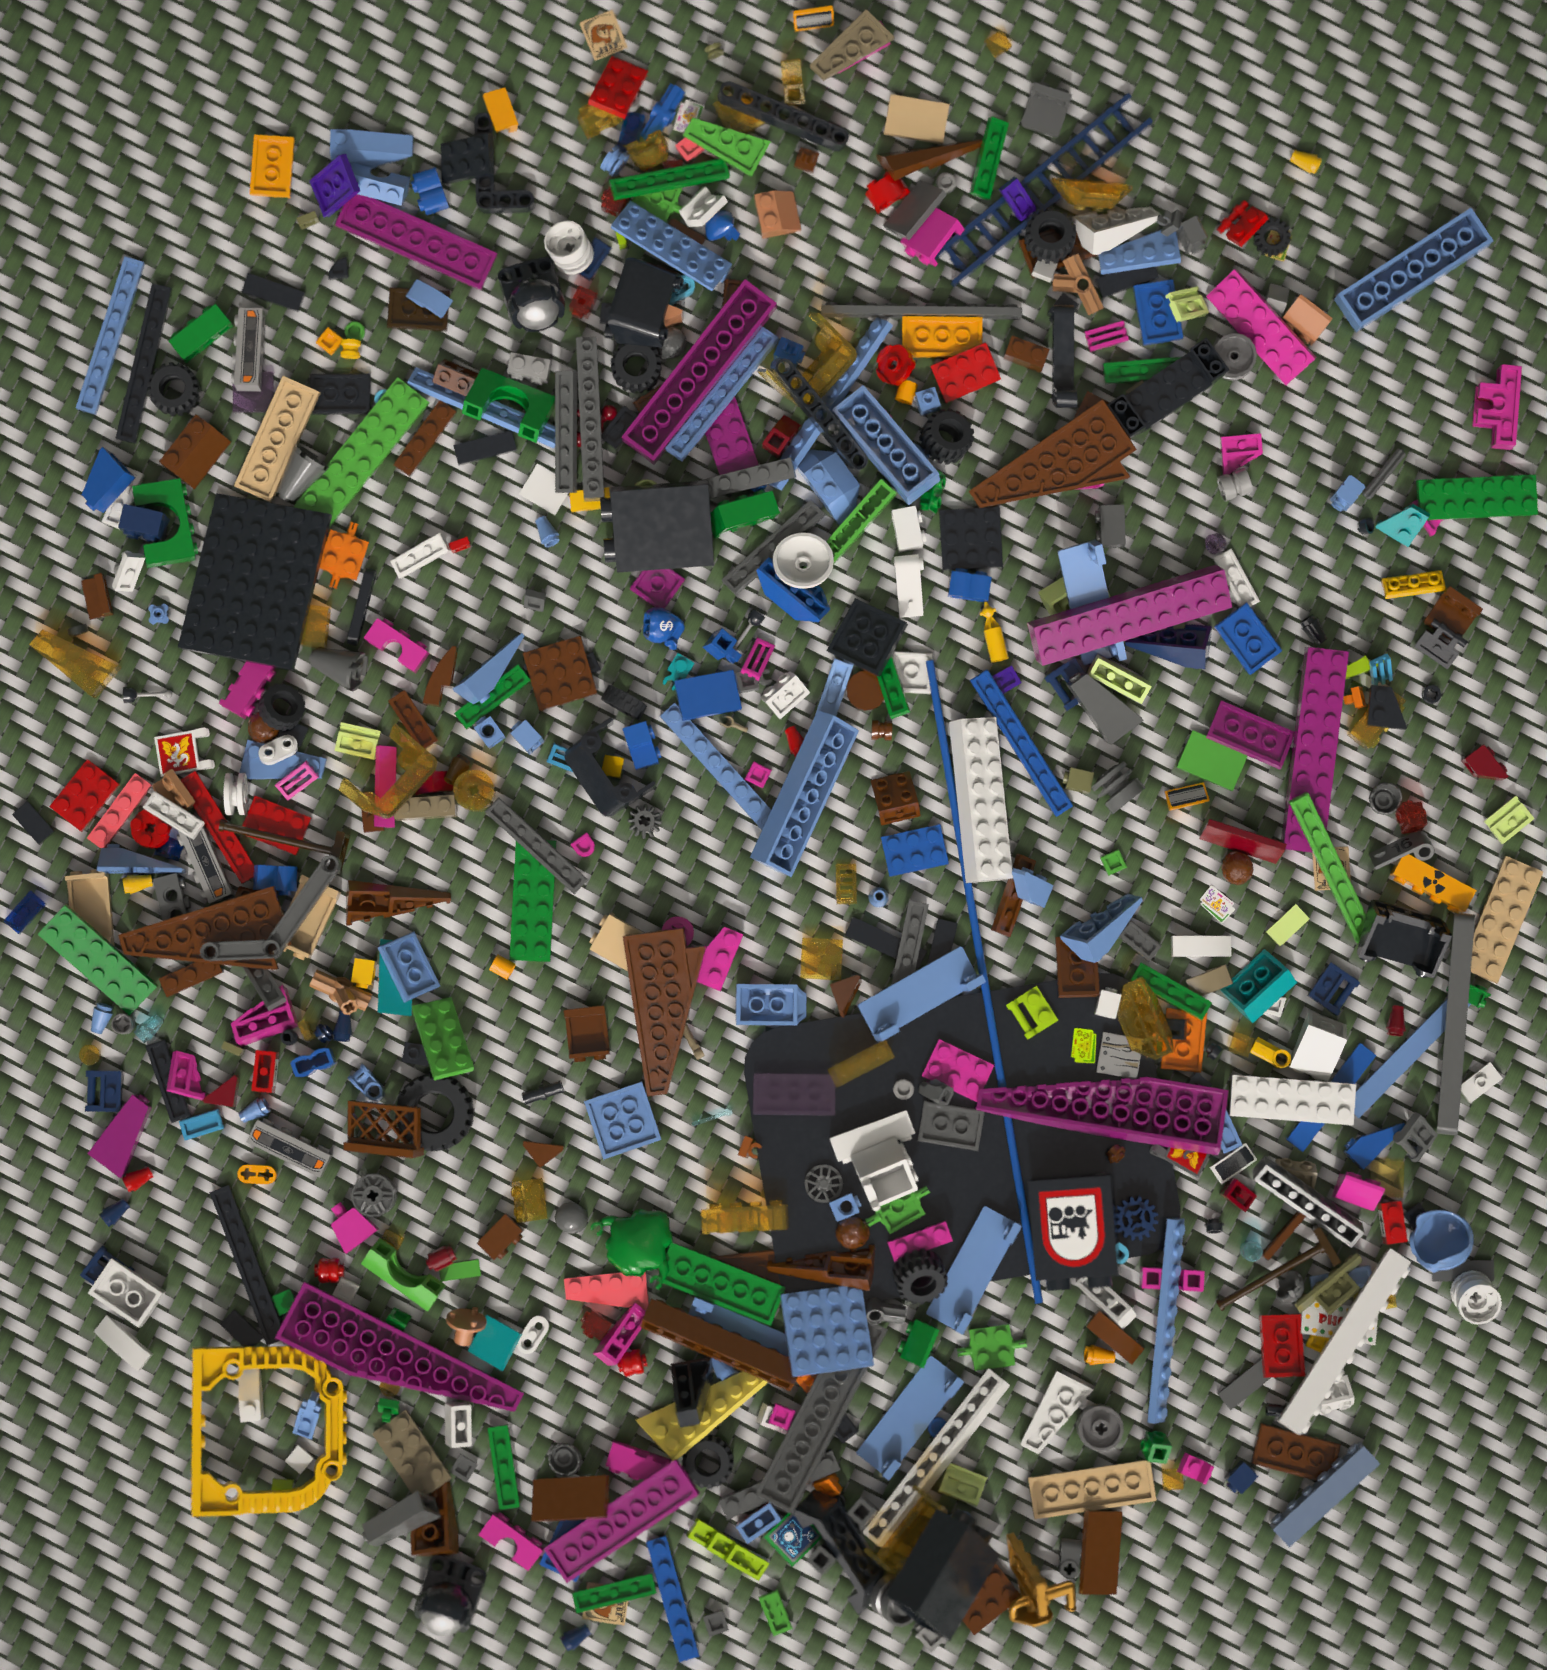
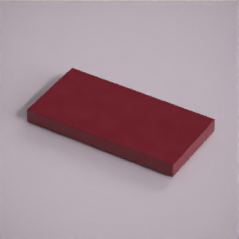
(1242, 841)

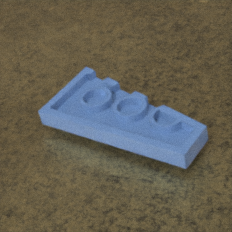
(1141, 253)
(257, 770)

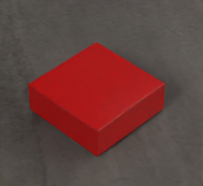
(459, 545)

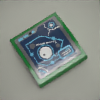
(791, 1539)

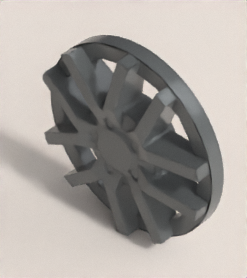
(823, 1183)

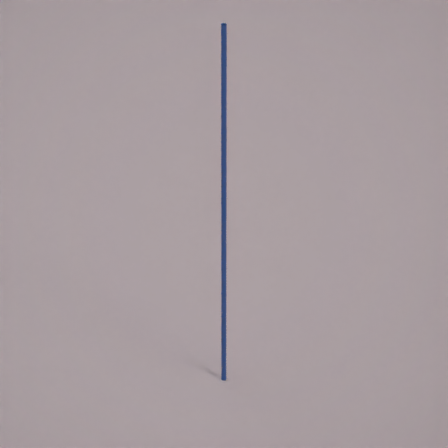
(982, 971)

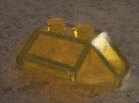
(1091, 193)
(1144, 1020)

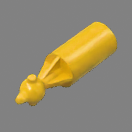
(993, 635)

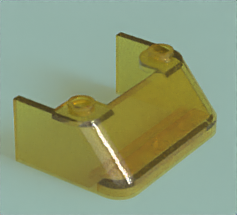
(827, 368)
(418, 766)
(902, 1541)

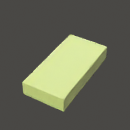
(1287, 925)

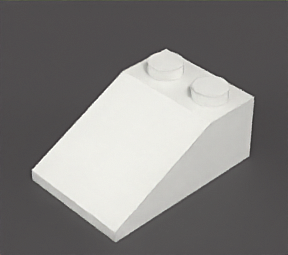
(127, 1293)

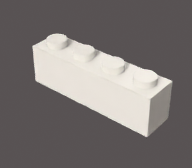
(871, 1135)

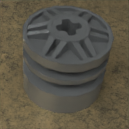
(1118, 787)
(379, 1183)

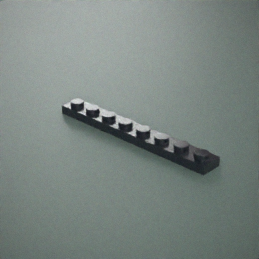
(144, 363)
(247, 1263)

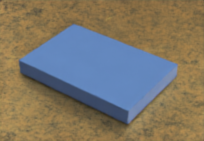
(409, 967)

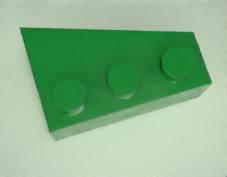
(743, 512)

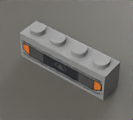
(249, 349)
(206, 866)
(290, 1148)

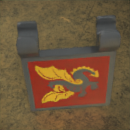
(1188, 1161)

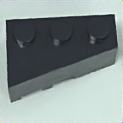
(691, 1389)

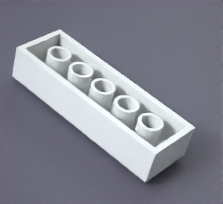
(1292, 1100)

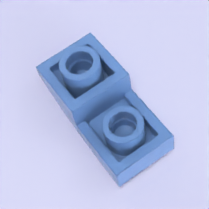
(429, 297)

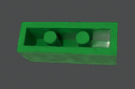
(200, 333)

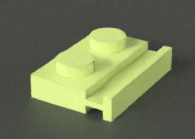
(1187, 304)
(357, 741)
(1508, 820)
(962, 1484)

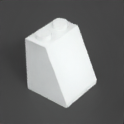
(1318, 1046)

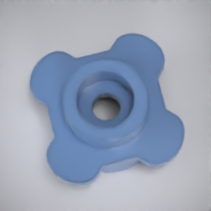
(163, 618)

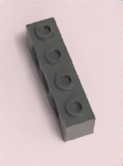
(163, 887)

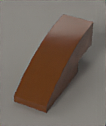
(441, 678)
(1114, 1337)

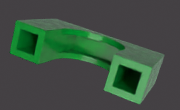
(493, 386)
(169, 495)

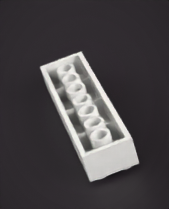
(980, 799)

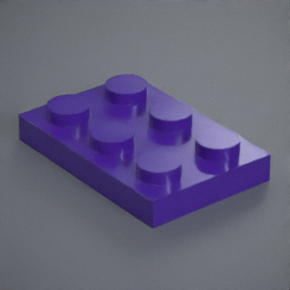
(334, 185)

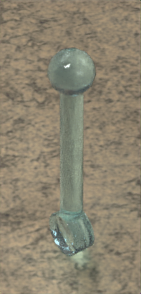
(728, 1112)

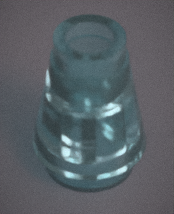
(147, 1029)

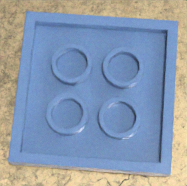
(622, 1120)

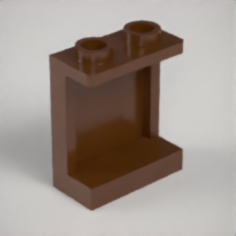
(587, 1033)

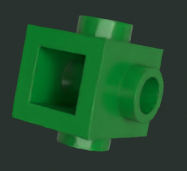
(1156, 1447)

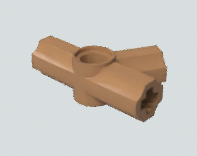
(1069, 283)
(341, 991)

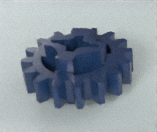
(1144, 1223)

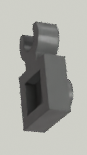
(749, 684)

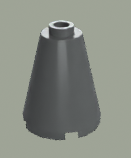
(300, 473)
(340, 666)

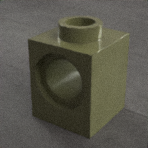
(1078, 780)

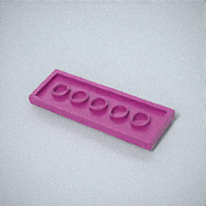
(1262, 325)

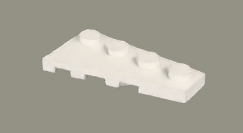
(1057, 1405)

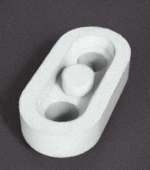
(279, 751)
(533, 1334)

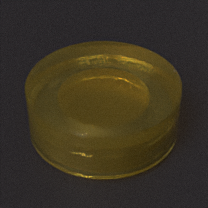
(89, 1054)
(389, 1390)

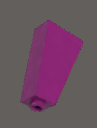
(121, 1137)

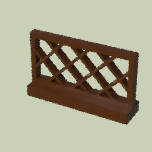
(385, 1146)

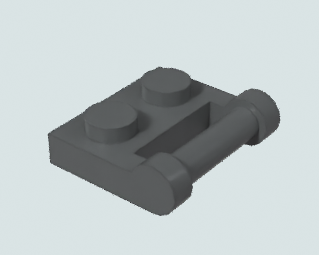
(1420, 1132)

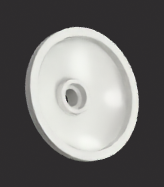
(803, 550)

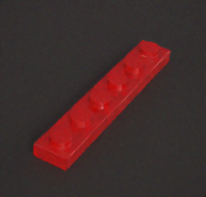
(211, 816)

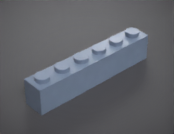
(1324, 1494)

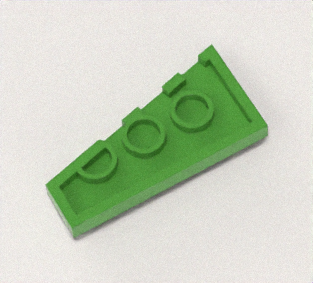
(733, 147)

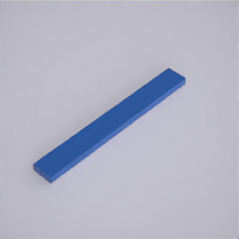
(1021, 743)

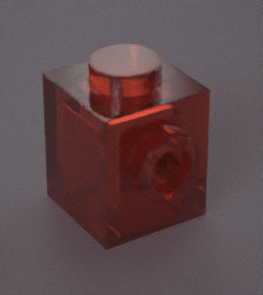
(610, 206)
(583, 302)
(595, 1324)

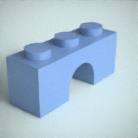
(389, 189)

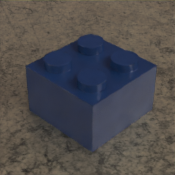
(143, 523)

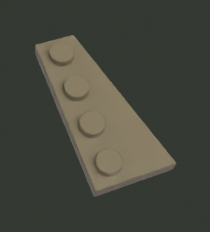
(853, 44)

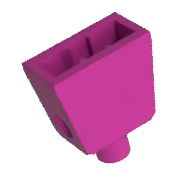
(351, 1227)

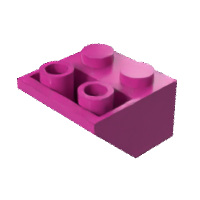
(1358, 1192)

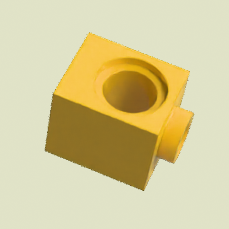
(363, 972)

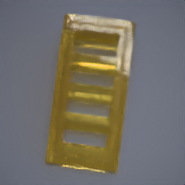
(846, 901)

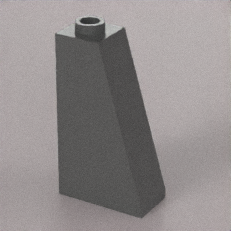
(1105, 710)
(401, 1518)

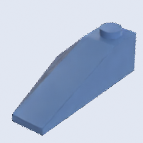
(370, 147)
(482, 681)
(122, 861)
(1097, 935)

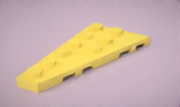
(722, 1401)

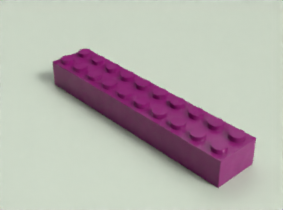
(699, 371)
(1129, 615)
(1315, 738)

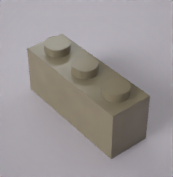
(428, 808)

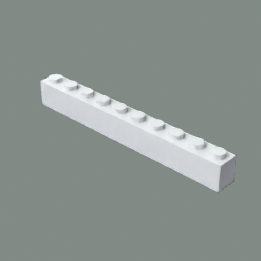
(1344, 1341)
(937, 1456)

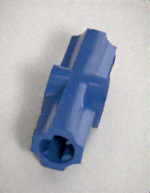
(663, 111)

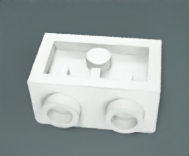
(701, 207)
(784, 694)
(1341, 1397)

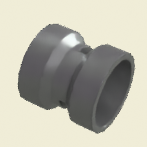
(123, 1024)

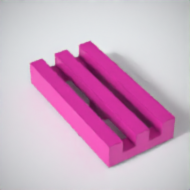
(1105, 328)
(751, 672)
(309, 770)

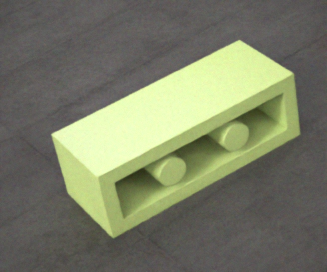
(1119, 678)

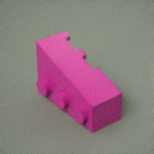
(247, 689)
(719, 958)
(260, 1023)

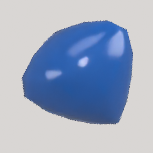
(721, 226)

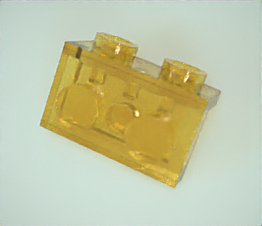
(529, 1200)

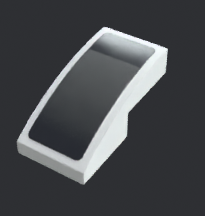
(1233, 1163)

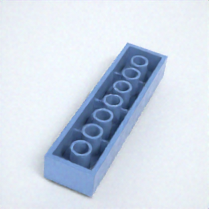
(1413, 270)
(804, 793)

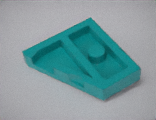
(1404, 524)

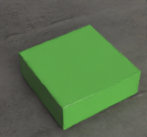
(1113, 862)

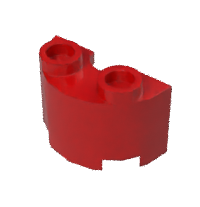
(886, 192)

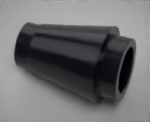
(1313, 629)

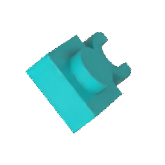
(679, 668)

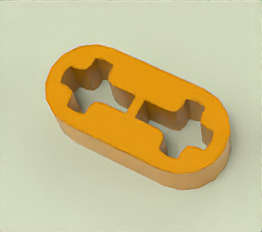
(258, 1169)

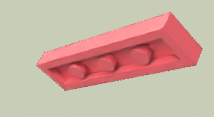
(119, 811)

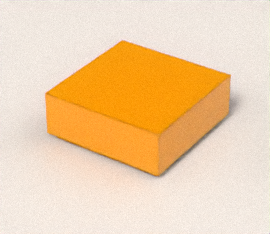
(329, 341)

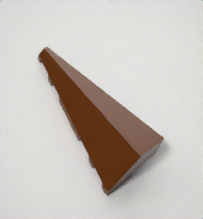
(908, 161)
(372, 900)
(845, 1269)

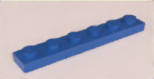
(672, 1598)

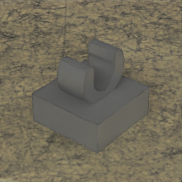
(1170, 222)
(535, 600)

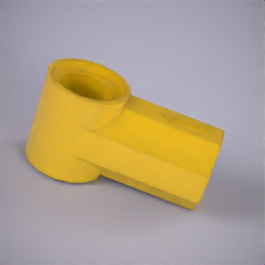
(1268, 1052)

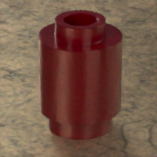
(441, 1258)

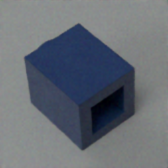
(1240, 1478)

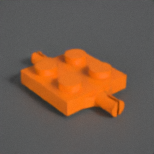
(343, 555)

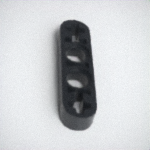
(361, 607)

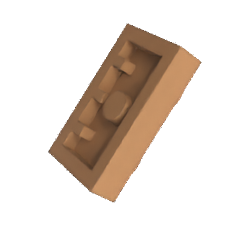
(174, 790)

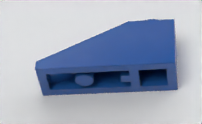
(1368, 1147)

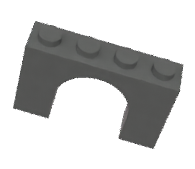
(862, 1515)

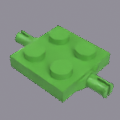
(661, 203)
(900, 1211)
(991, 1347)

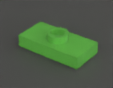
(775, 1612)

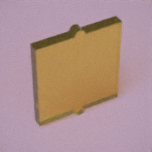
(1390, 1176)

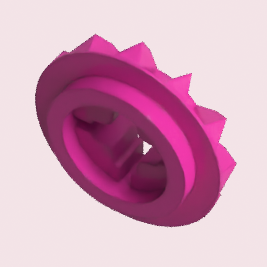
(680, 922)

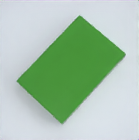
(1211, 761)

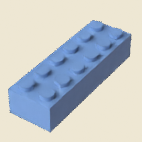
(886, 445)

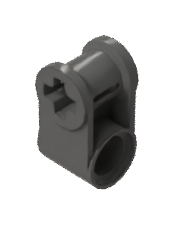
(1069, 1552)

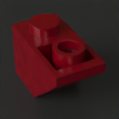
(780, 436)
(1484, 765)

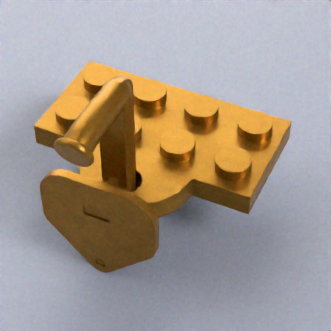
(1033, 1604)

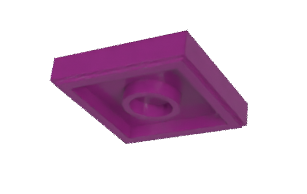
(657, 586)

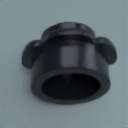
(1214, 1050)
(1214, 1226)

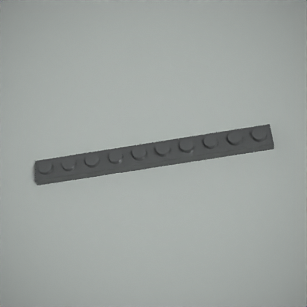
(891, 310)

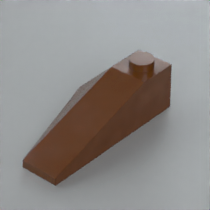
(441, 1534)

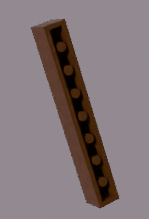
(718, 1343)

